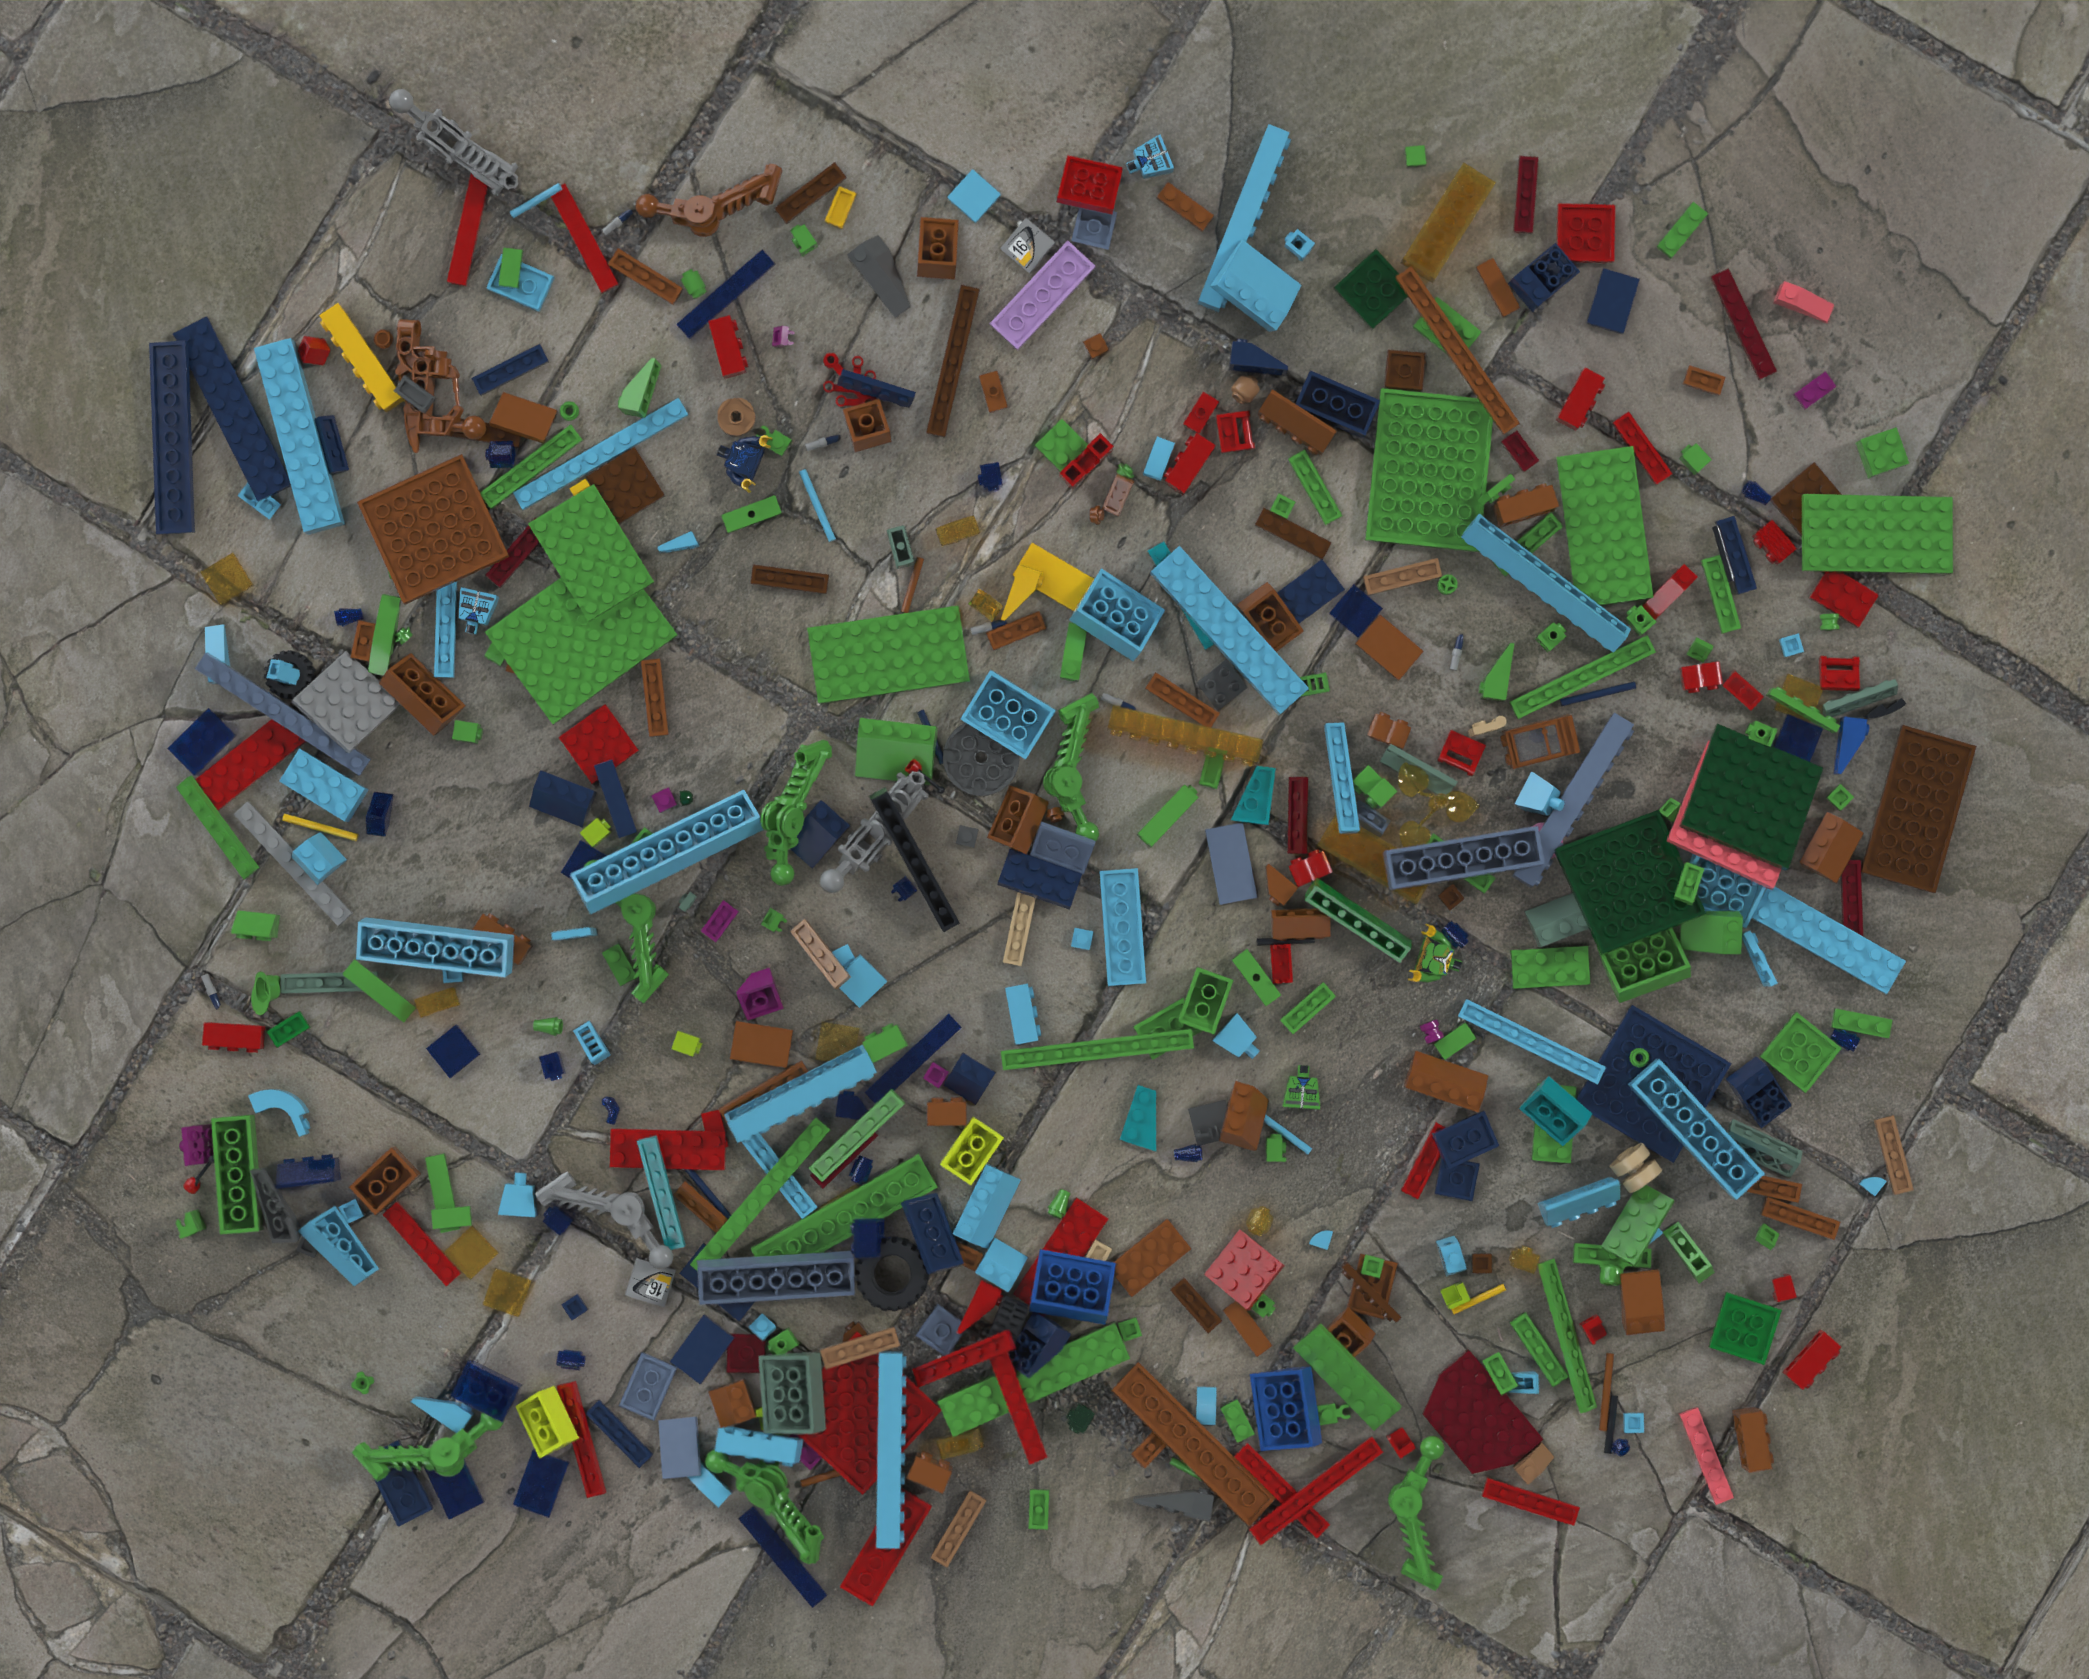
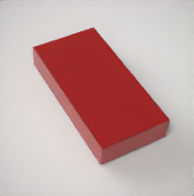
(713, 1122)

